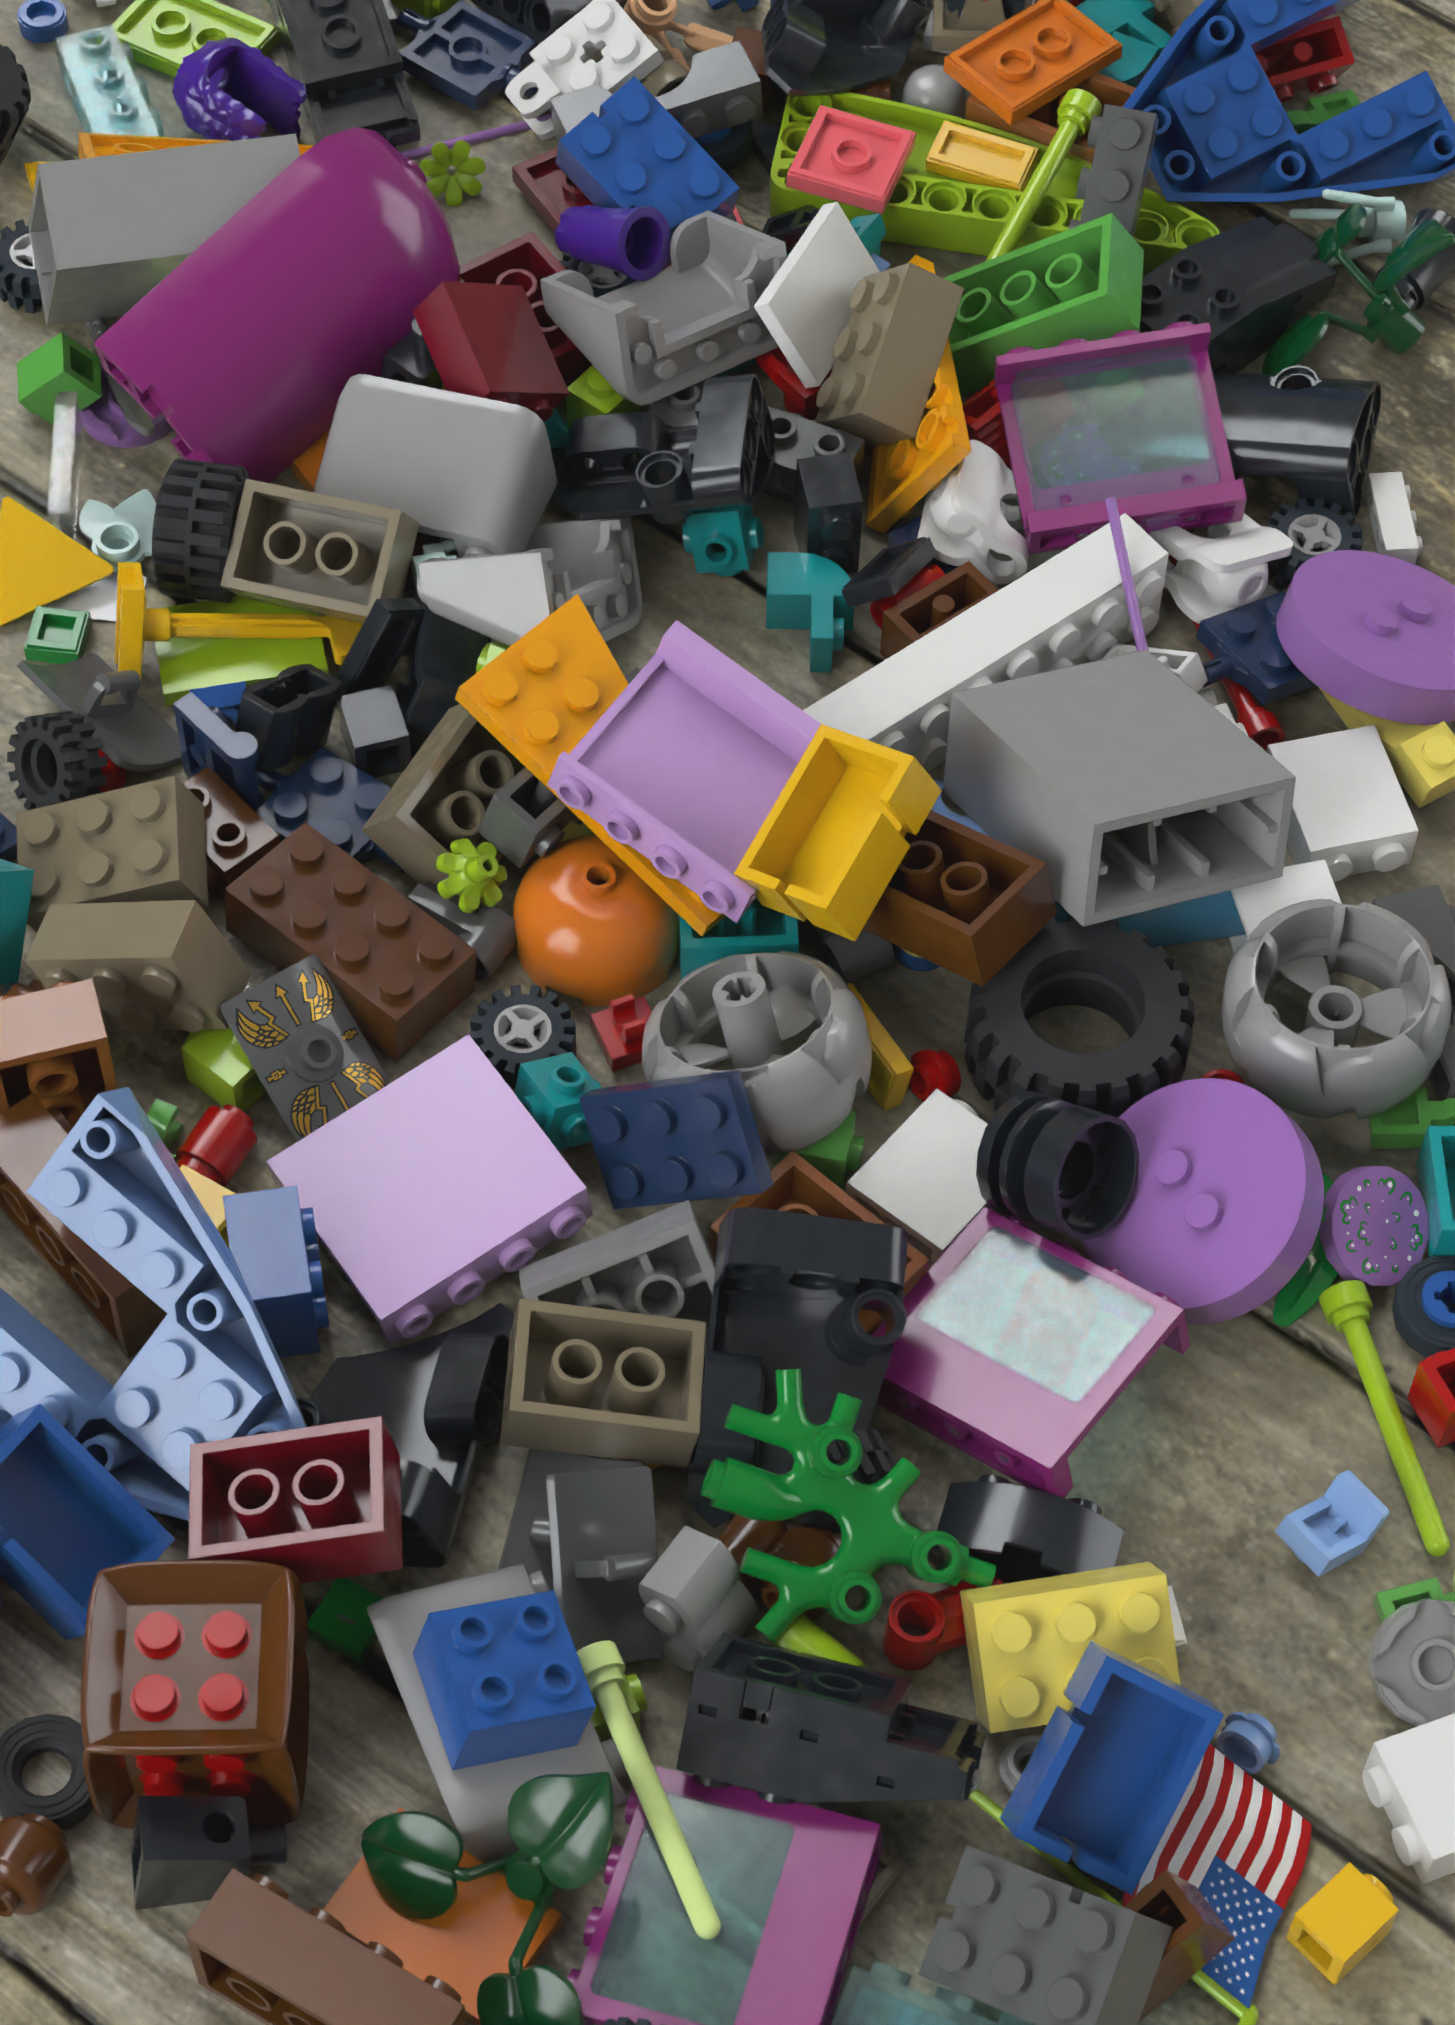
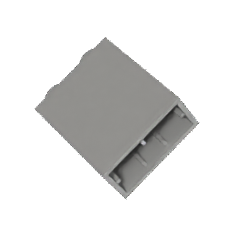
(125, 221)
(1119, 785)

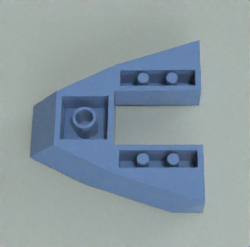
(208, 1362)

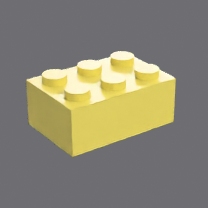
(1034, 1632)

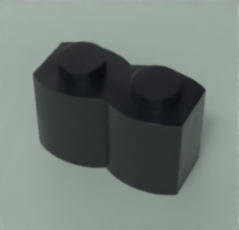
(288, 714)

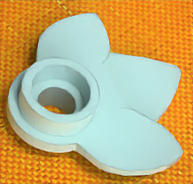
(120, 532)

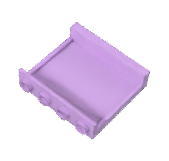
(688, 766)
(433, 1188)

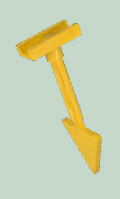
(40, 563)
(139, 624)

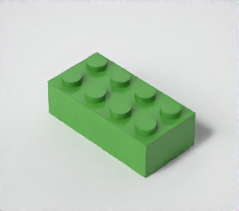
(1044, 294)

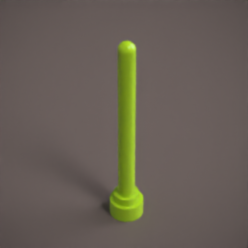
(1073, 120)
(1348, 1308)

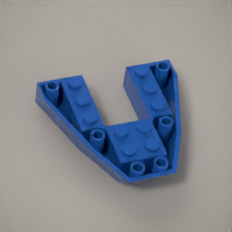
(1231, 139)

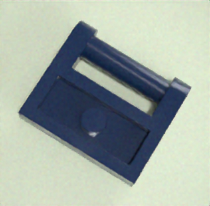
(211, 742)

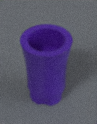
(616, 238)

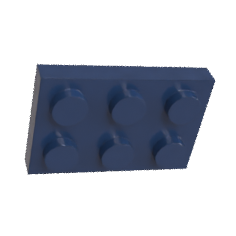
(676, 1140)

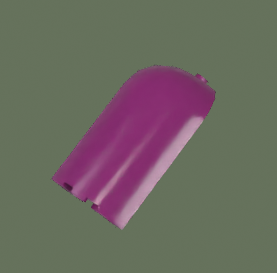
(286, 305)

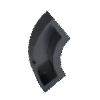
(439, 662)
(1028, 1530)

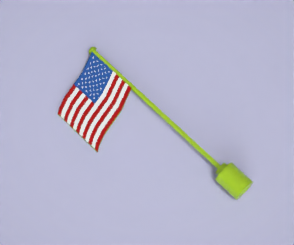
(1223, 1838)

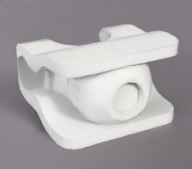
(970, 518)
(1221, 568)

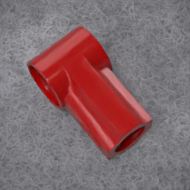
(937, 1614)

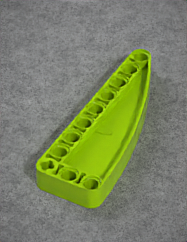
(961, 215)

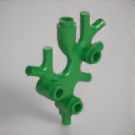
(867, 1513)

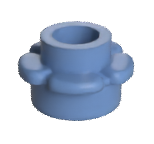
(1249, 1741)

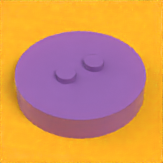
(1373, 634)
(1218, 1200)

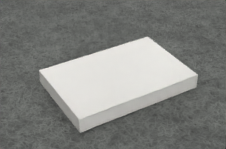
(812, 291)

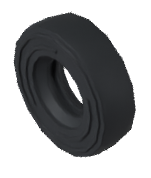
(38, 1736)

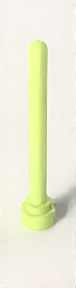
(603, 1673)

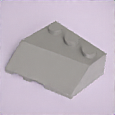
(641, 1268)

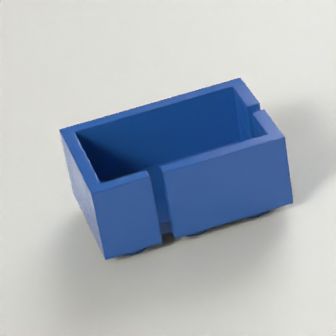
(643, 158)
(64, 1520)
(1111, 1768)

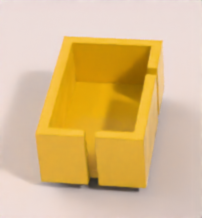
(838, 831)

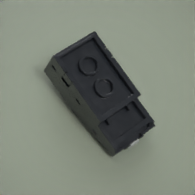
(348, 67)
(1242, 284)
(819, 1730)

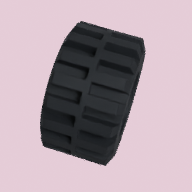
(195, 528)

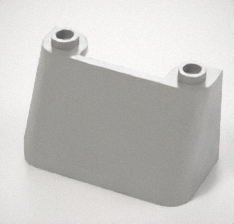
(680, 322)
(444, 458)
(517, 591)
(480, 1793)

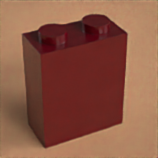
(491, 345)

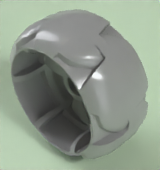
(743, 1013)
(1319, 1068)

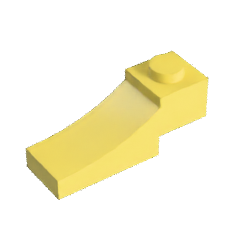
(1418, 753)

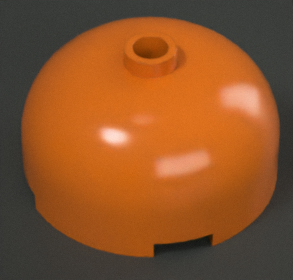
(592, 925)

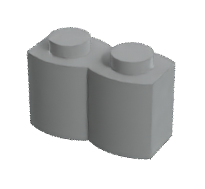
(695, 1597)

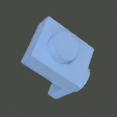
(1334, 1525)

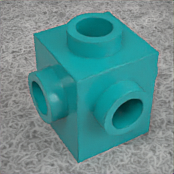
(723, 539)
(551, 1095)

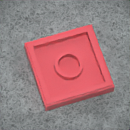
(851, 159)

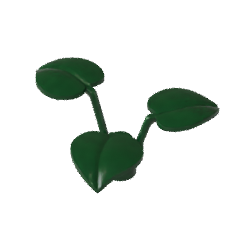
(1387, 316)
(562, 1842)

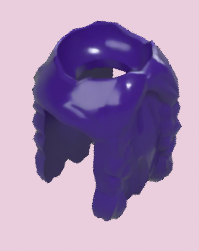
(234, 90)

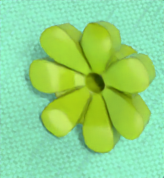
(453, 180)
(471, 874)

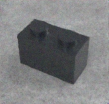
(829, 509)

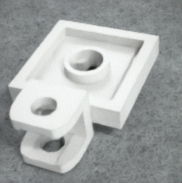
(563, 66)

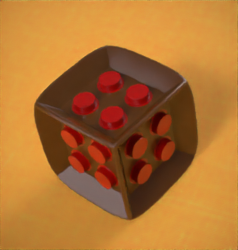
(196, 1686)

